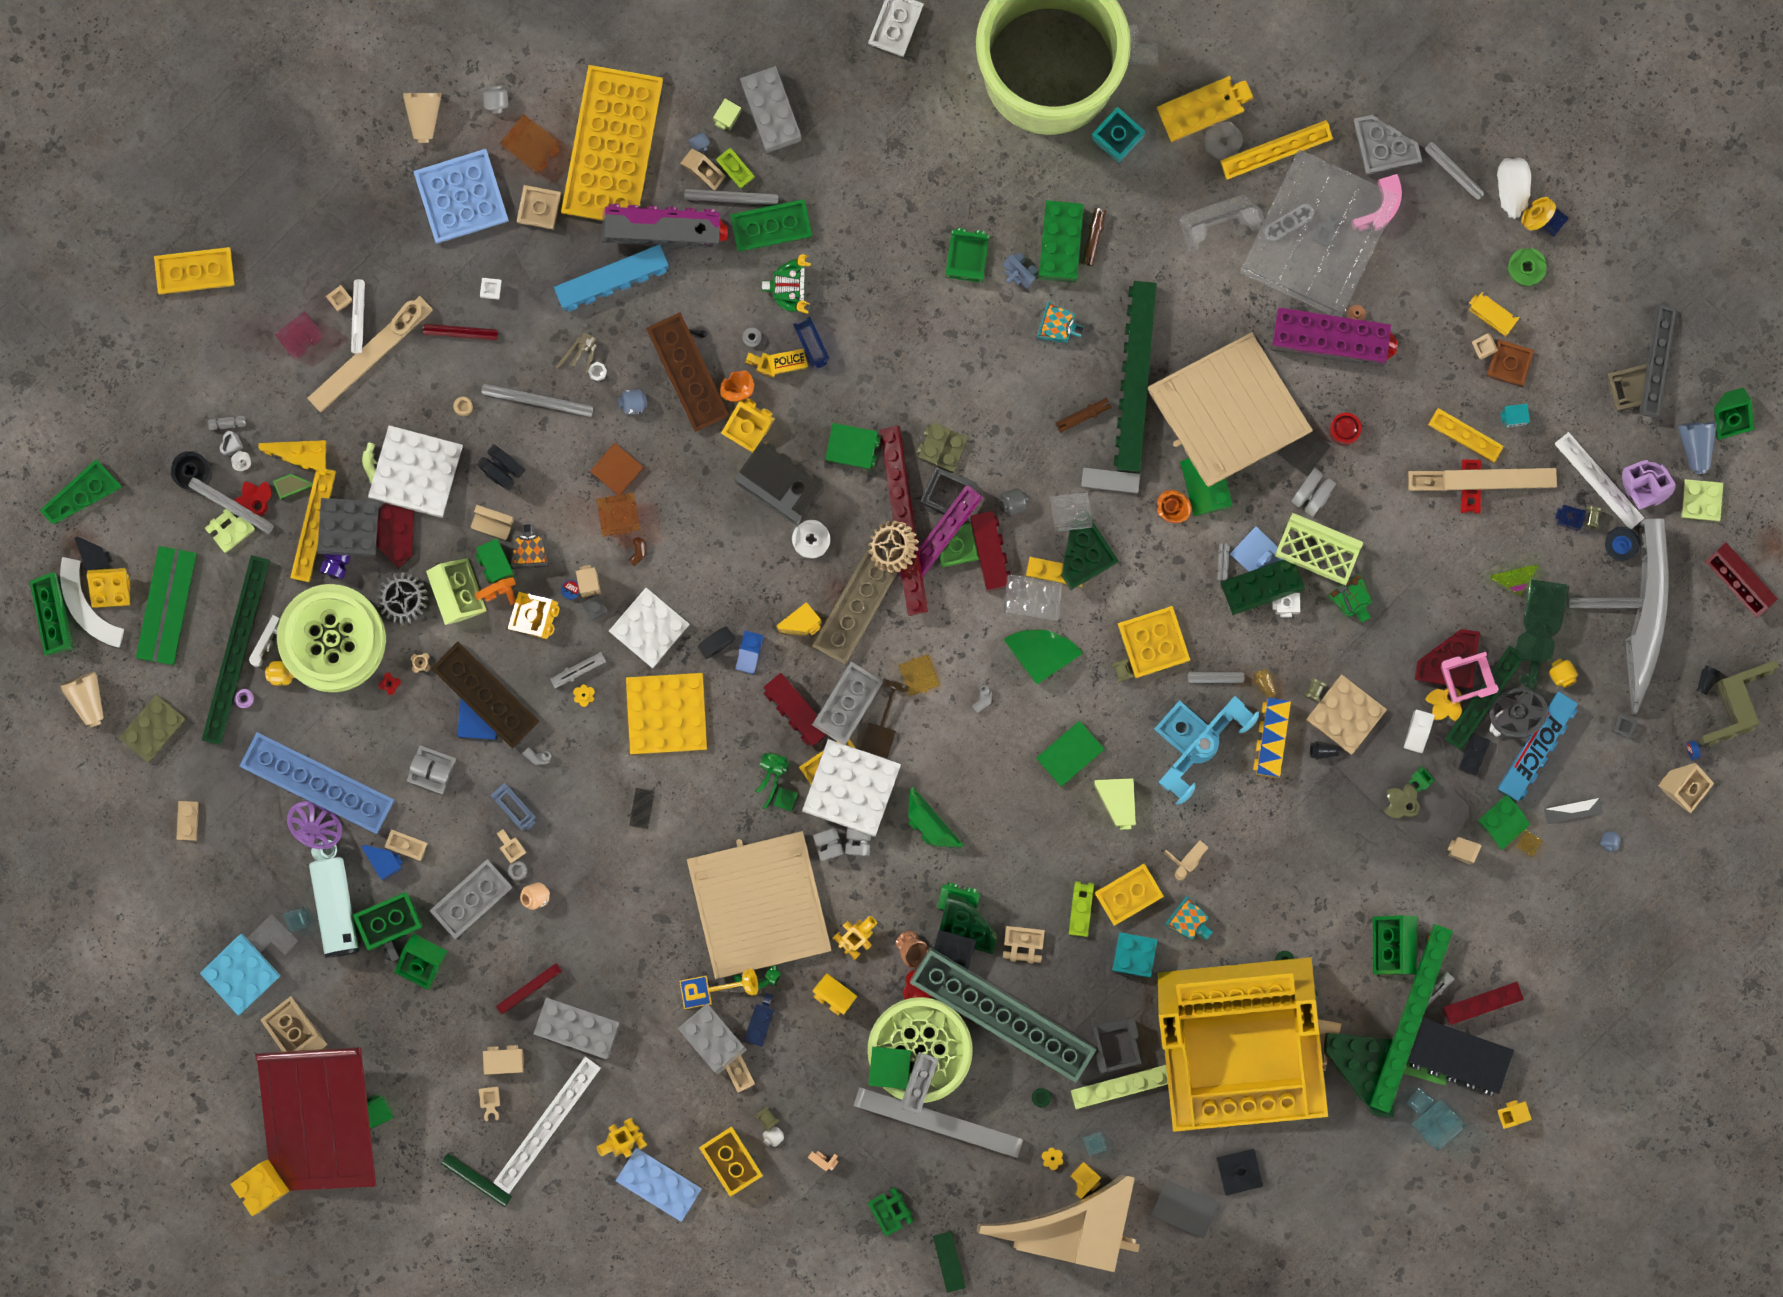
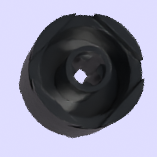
(181, 466)

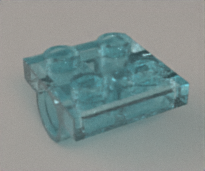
(1438, 1125)

